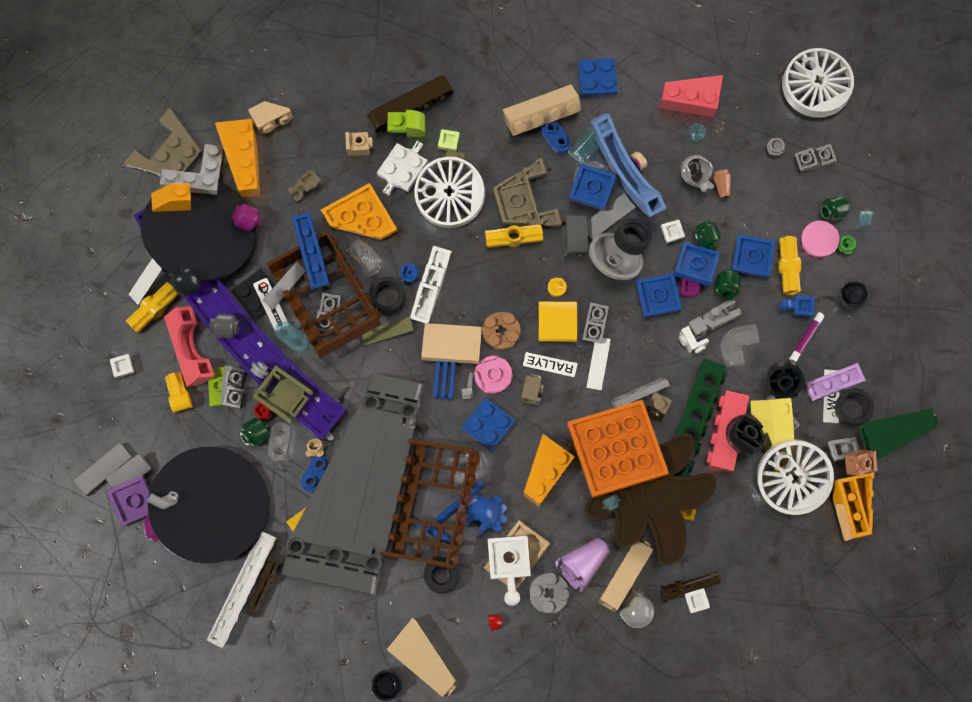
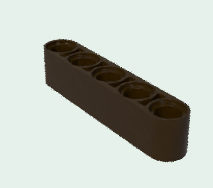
(416, 99)

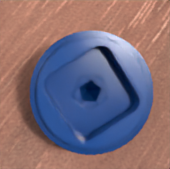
(409, 272)

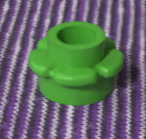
(847, 240)

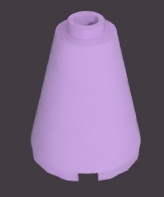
(583, 563)

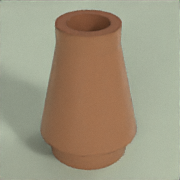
(722, 181)

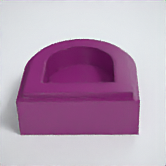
(689, 288)

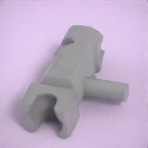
(715, 318)

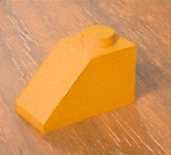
(172, 198)

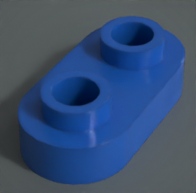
(555, 136)
(314, 473)

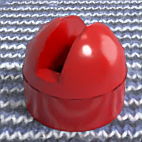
(494, 621)

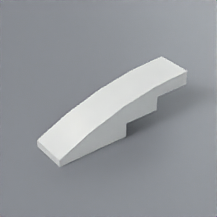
(430, 284)

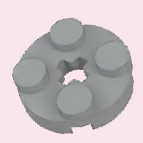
(547, 604)

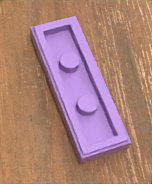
(834, 382)

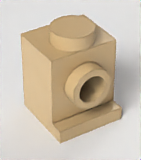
(358, 149)

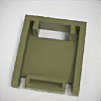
(286, 397)

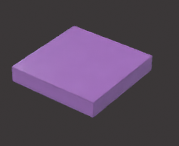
(130, 499)

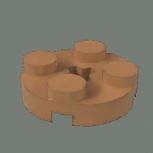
(504, 320)

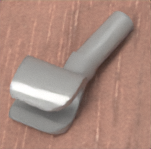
(467, 393)

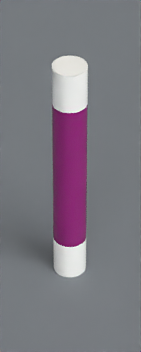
(806, 338)

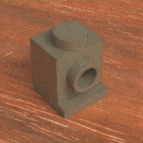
(532, 389)
(658, 406)

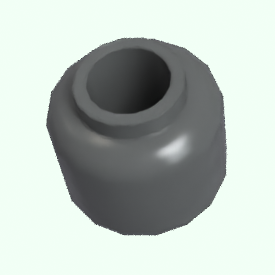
(224, 326)

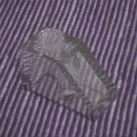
(364, 257)

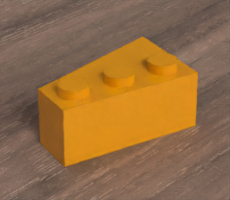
(547, 469)
(853, 505)

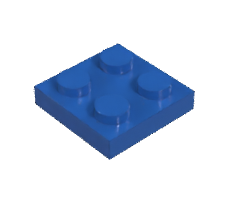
(597, 77)
(592, 187)
(753, 256)
(697, 264)
(658, 295)
(488, 424)

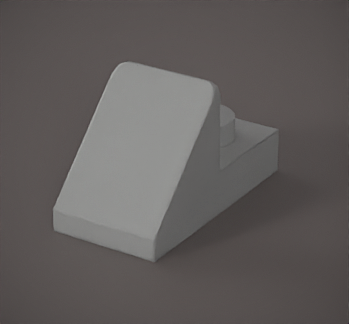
(839, 448)

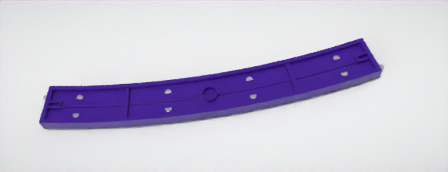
(252, 345)

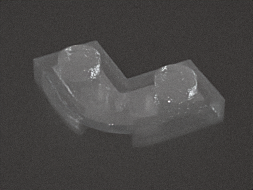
(734, 340)

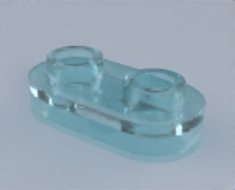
(292, 337)

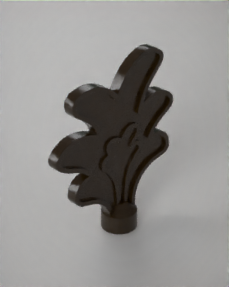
(658, 503)

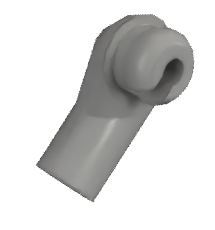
(164, 502)

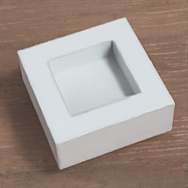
(672, 231)
(122, 366)
(697, 600)

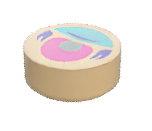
(639, 160)

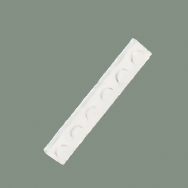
(241, 589)

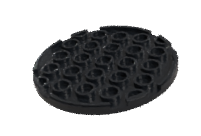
(199, 237)
(217, 507)

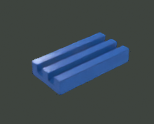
(436, 382)

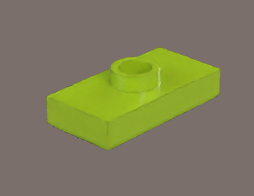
(215, 387)

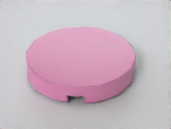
(820, 239)
(493, 375)

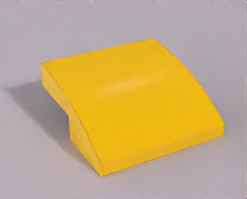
(558, 321)

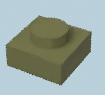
(450, 153)

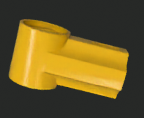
(179, 396)

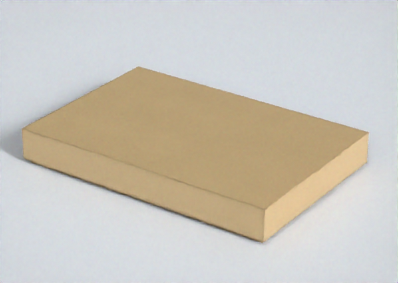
(451, 343)
(536, 544)

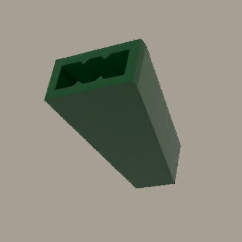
(897, 431)

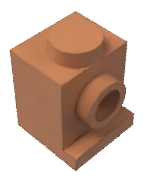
(860, 462)

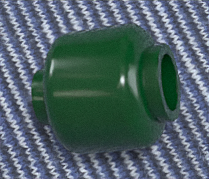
(835, 208)
(707, 234)
(728, 284)
(255, 431)

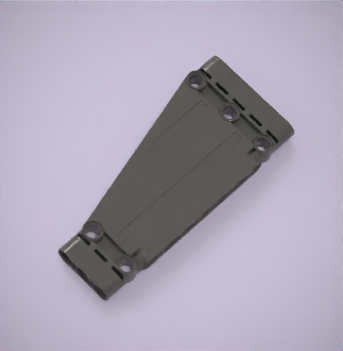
(358, 492)

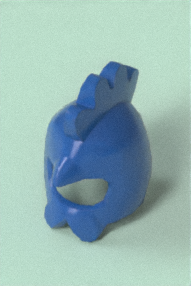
(486, 513)

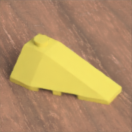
(777, 422)

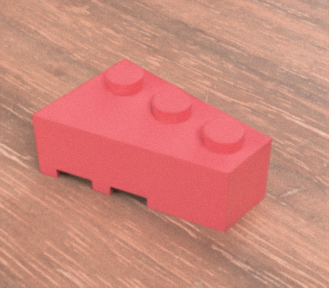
(693, 96)

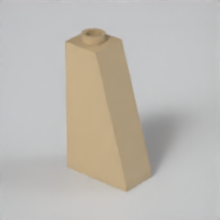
(625, 575)
(420, 657)

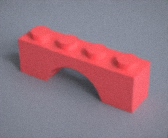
(181, 327)
(722, 455)

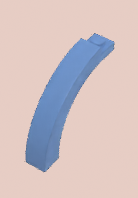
(629, 177)

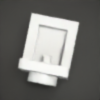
(687, 339)

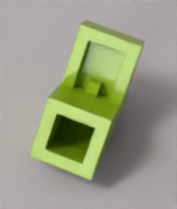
(407, 122)

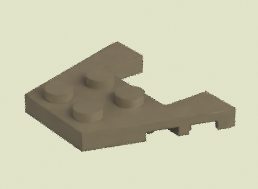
(176, 153)
(517, 201)

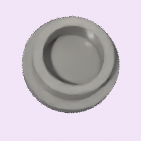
(776, 146)
(259, 369)

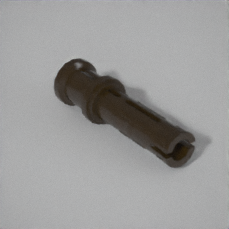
(680, 591)
(253, 609)

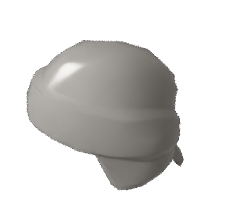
(697, 171)
(637, 609)

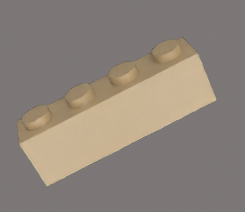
(542, 110)

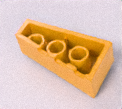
(241, 151)

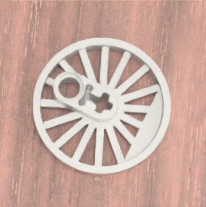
(818, 83)
(477, 192)
(812, 499)

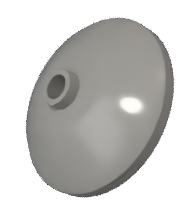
(612, 260)

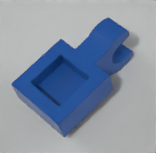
(801, 305)

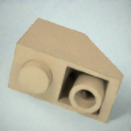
(269, 115)

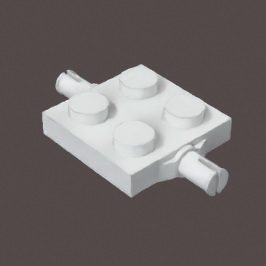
(402, 167)

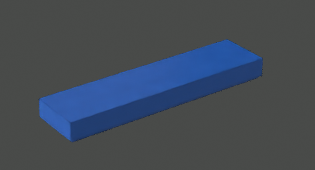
(310, 251)

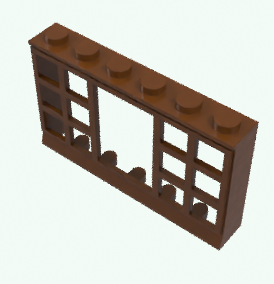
(317, 340)
(412, 481)

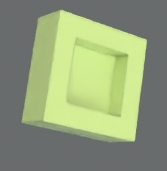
(448, 140)

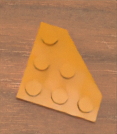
(360, 214)

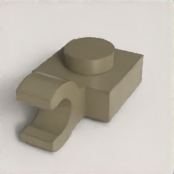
(306, 182)

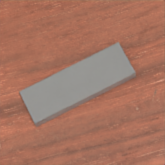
(609, 217)
(640, 392)
(97, 473)

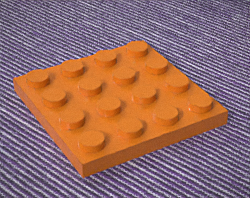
(617, 448)

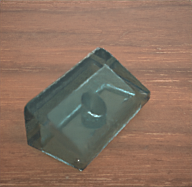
(585, 146)

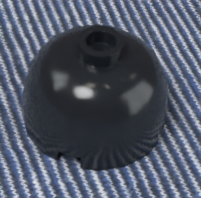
(784, 379)
(746, 435)

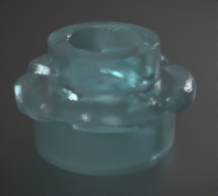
(697, 127)
(866, 217)
(611, 503)

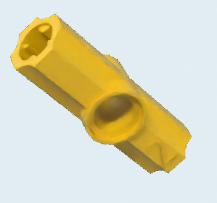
(526, 234)
(789, 265)
(152, 307)

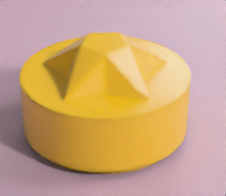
(557, 287)

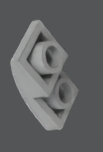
(815, 158)
(328, 303)
(595, 322)
(231, 386)
(131, 469)

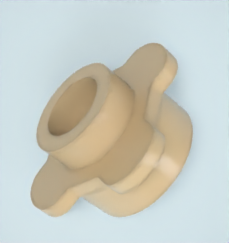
(315, 448)

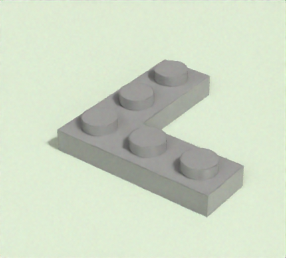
(203, 182)

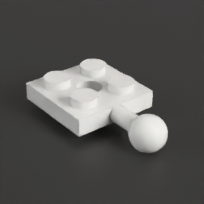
(518, 568)

